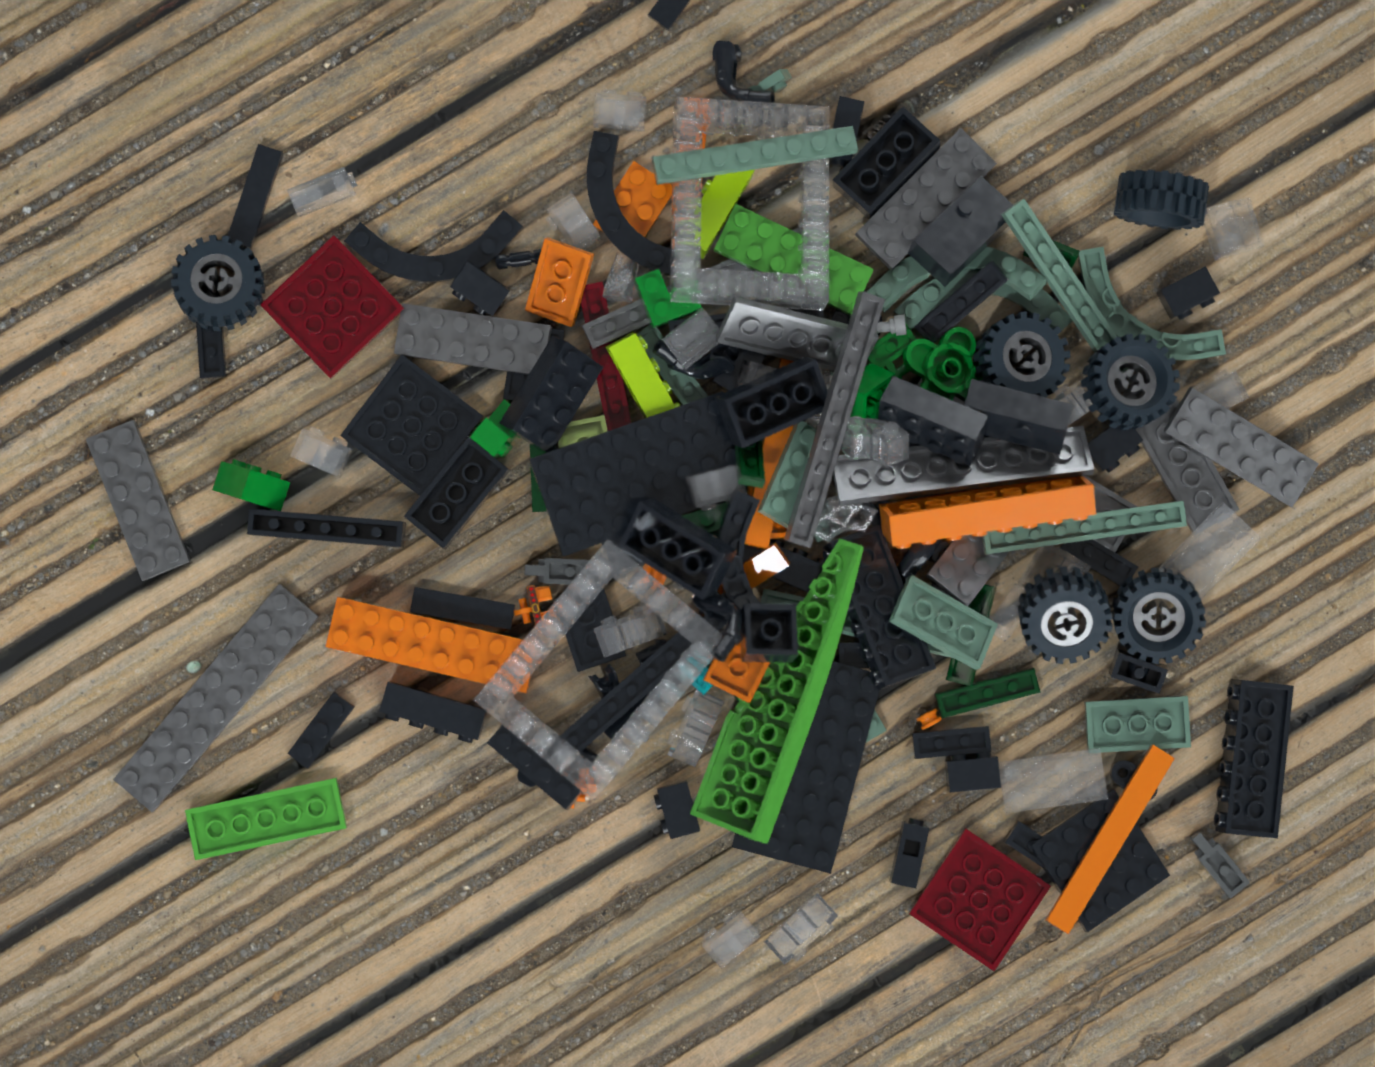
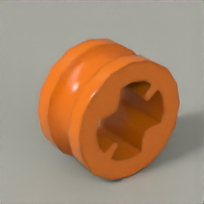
(929, 719)

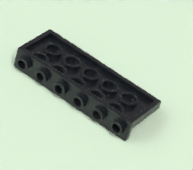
(888, 649)
(1253, 758)

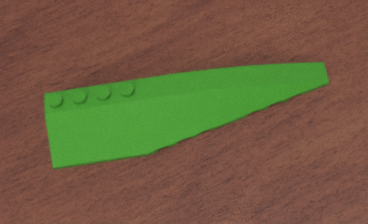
(766, 737)

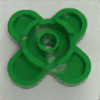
(952, 354)

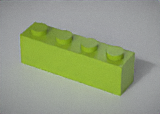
(718, 204)
(641, 375)

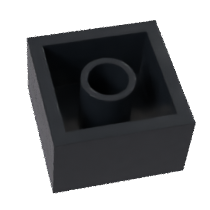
(769, 633)

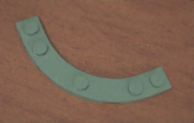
(910, 272)
(934, 293)
(1180, 346)

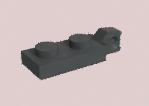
(556, 570)
(1219, 865)

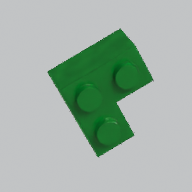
(657, 300)
(871, 388)
(492, 435)
(249, 484)

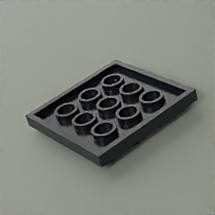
(411, 425)
(1129, 875)

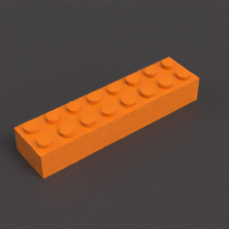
(986, 510)
(419, 641)

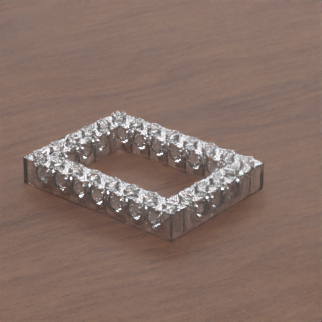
(713, 286)
(499, 691)

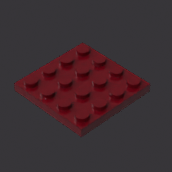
(332, 307)
(979, 899)

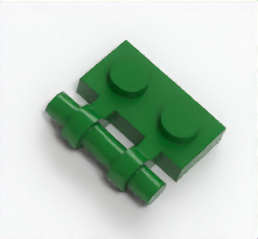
(889, 349)

